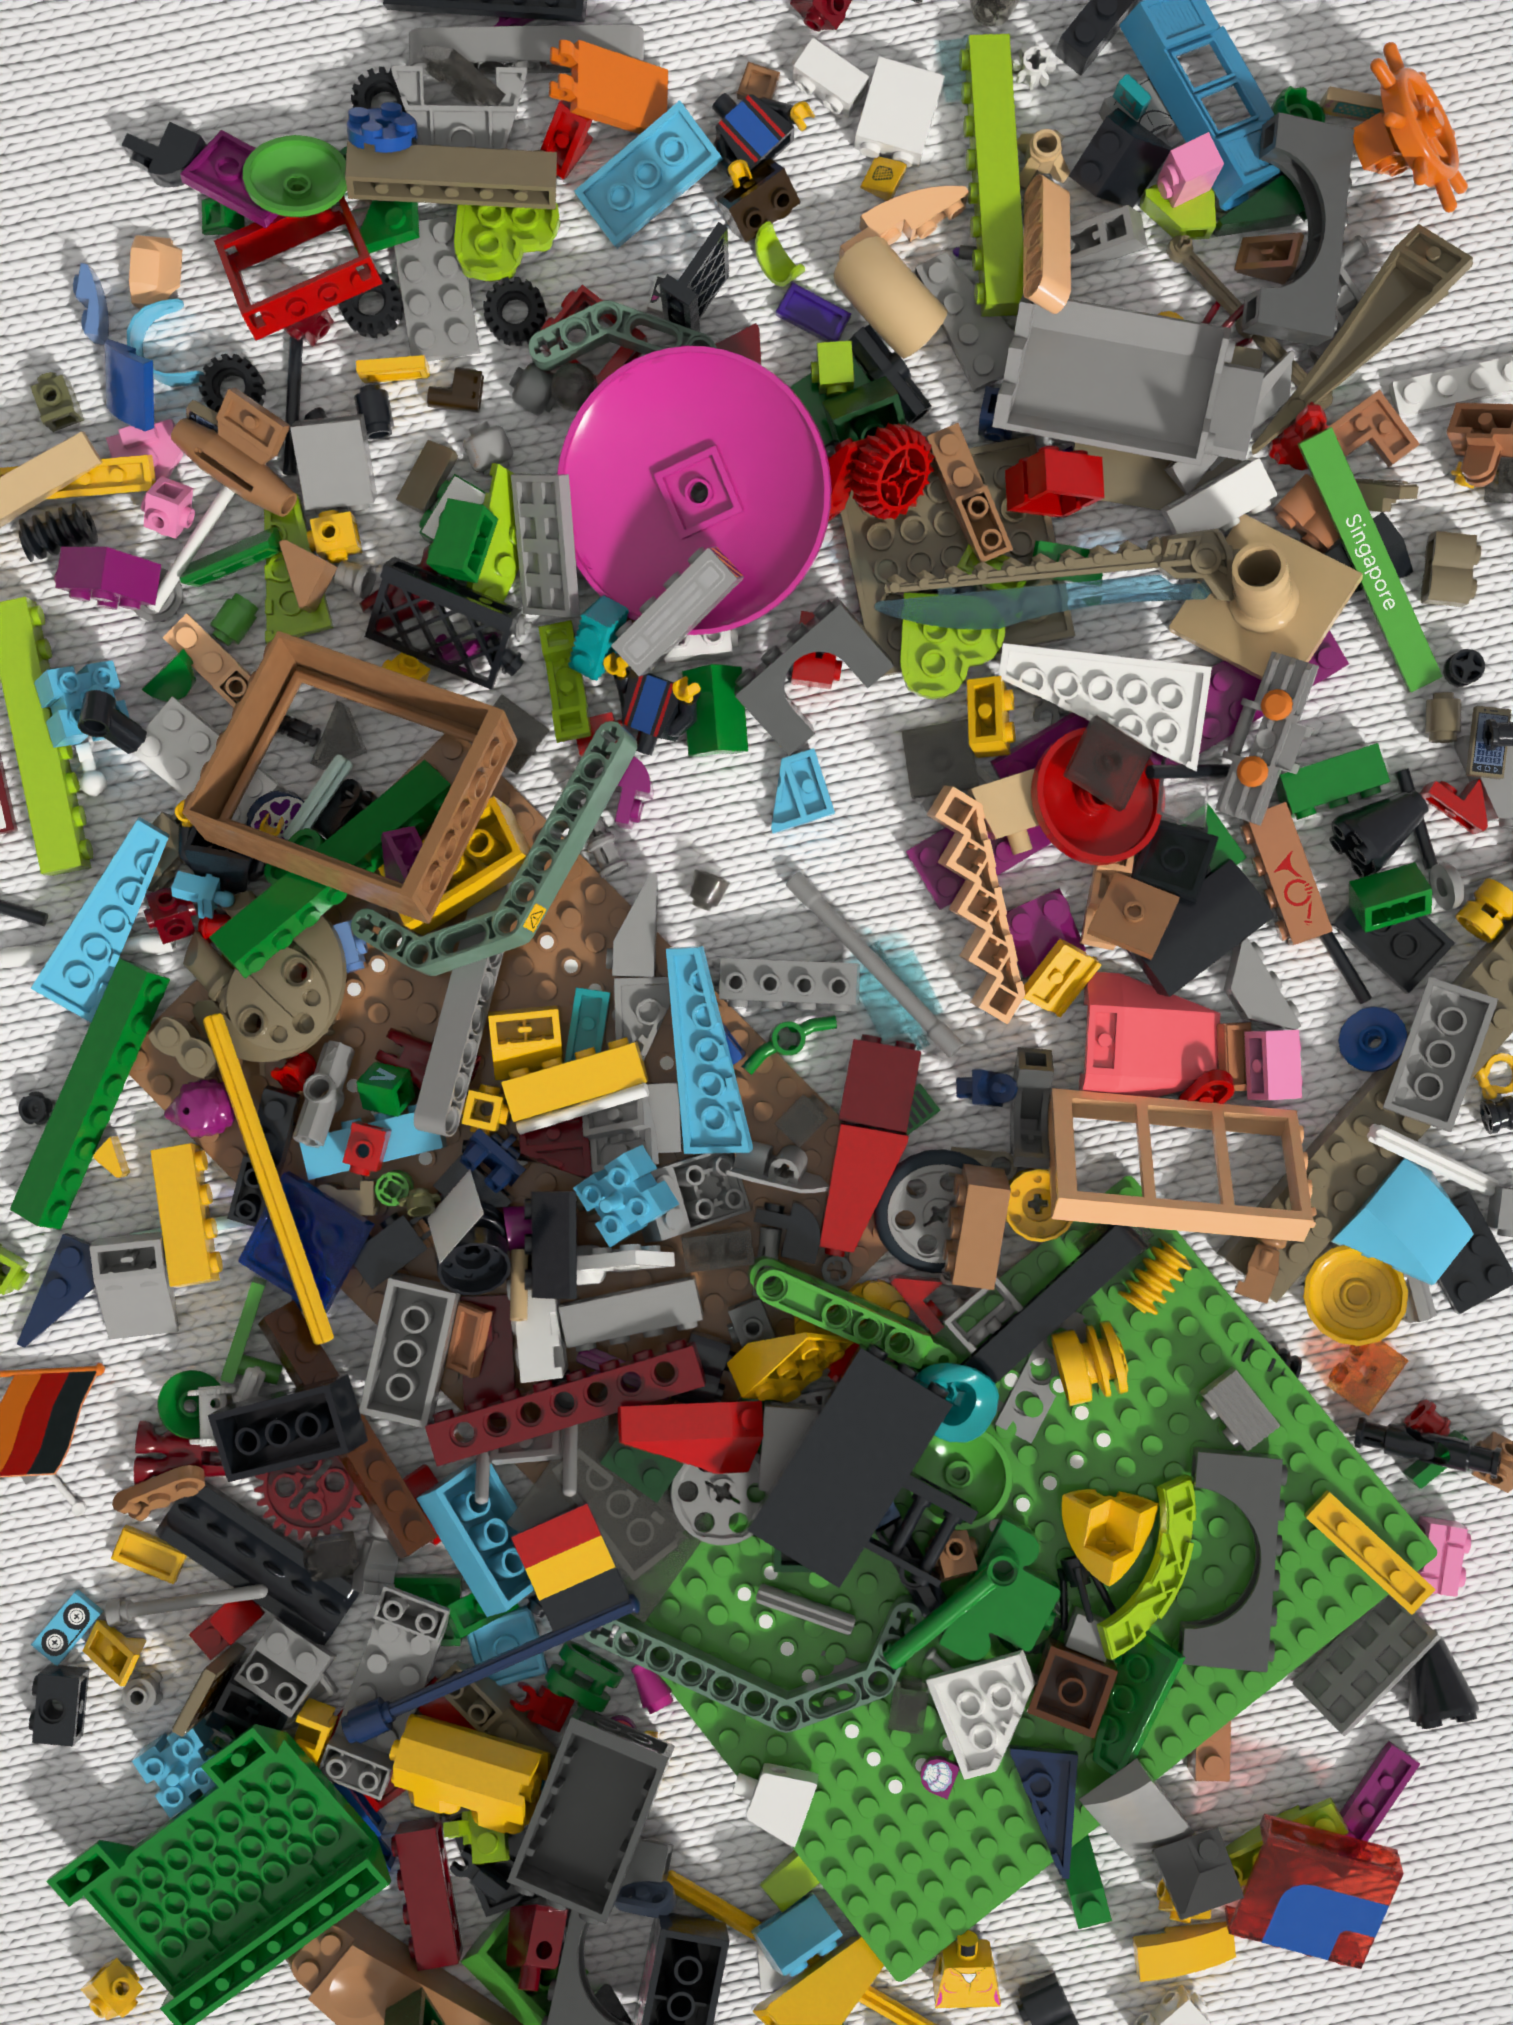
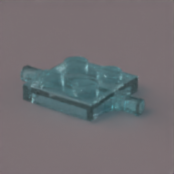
(885, 1011)

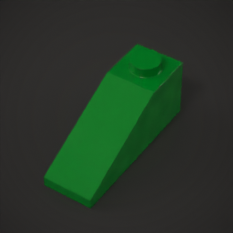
(1085, 1887)

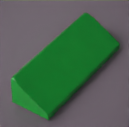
(232, 558)

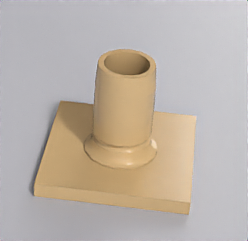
(1280, 603)

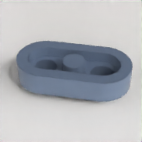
(647, 1898)

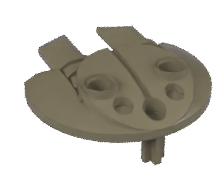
(290, 1009)

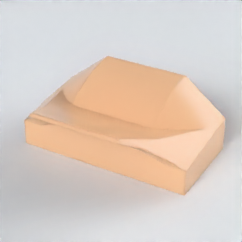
(153, 270)

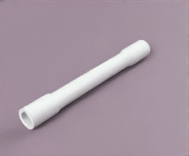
(31, 954)

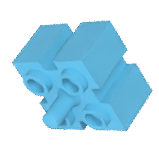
(64, 694)
(626, 1195)
(176, 1767)

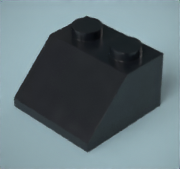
(1120, 160)

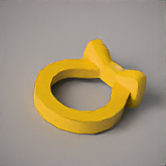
(1488, 1091)

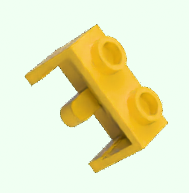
(315, 1728)

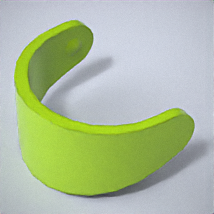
(773, 258)

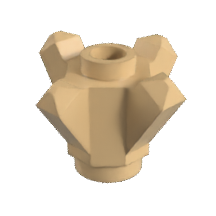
(1042, 156)

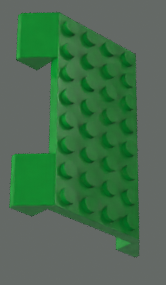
(233, 1874)

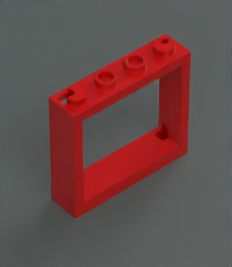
(307, 298)

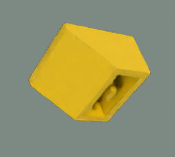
(524, 1038)

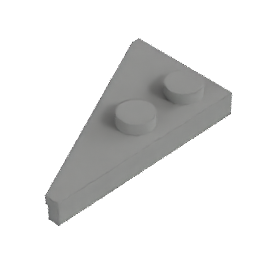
(640, 1009)

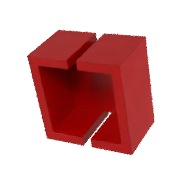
(1054, 482)

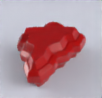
(1285, 447)

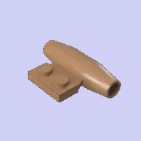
(239, 451)

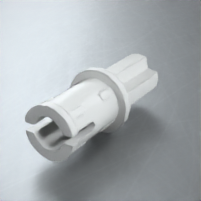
(250, 1384)

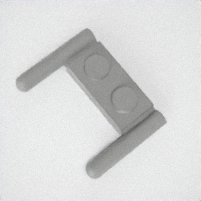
(541, 1448)

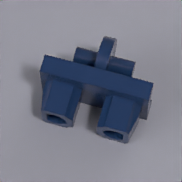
(987, 1088)
(497, 1155)

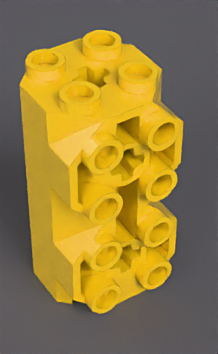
(465, 1768)

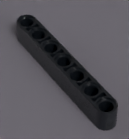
(1056, 1301)

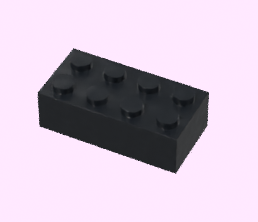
(288, 1428)

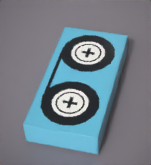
(67, 1627)

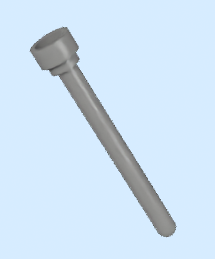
(120, 1611)

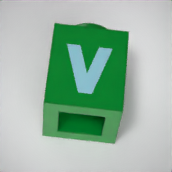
(385, 1089)

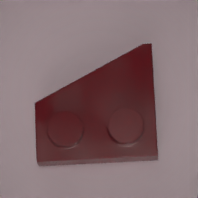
(559, 1147)

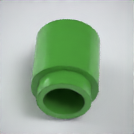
(234, 620)

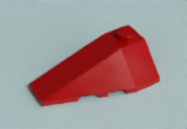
(704, 1435)

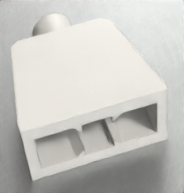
(778, 1799)

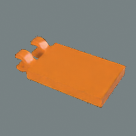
(609, 86)

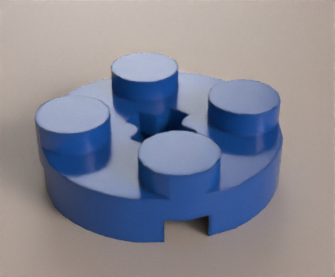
(384, 127)

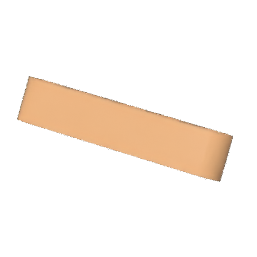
(1046, 244)

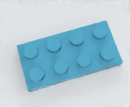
(648, 174)

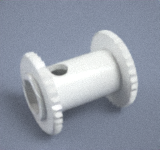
(206, 1395)

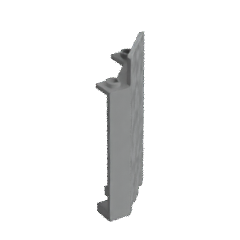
(1128, 383)

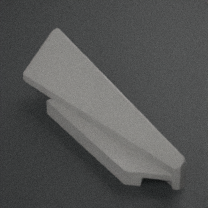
(1273, 395)

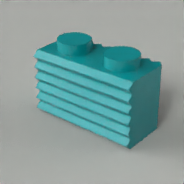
(596, 636)

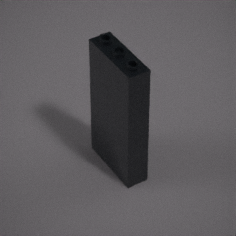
(850, 1463)

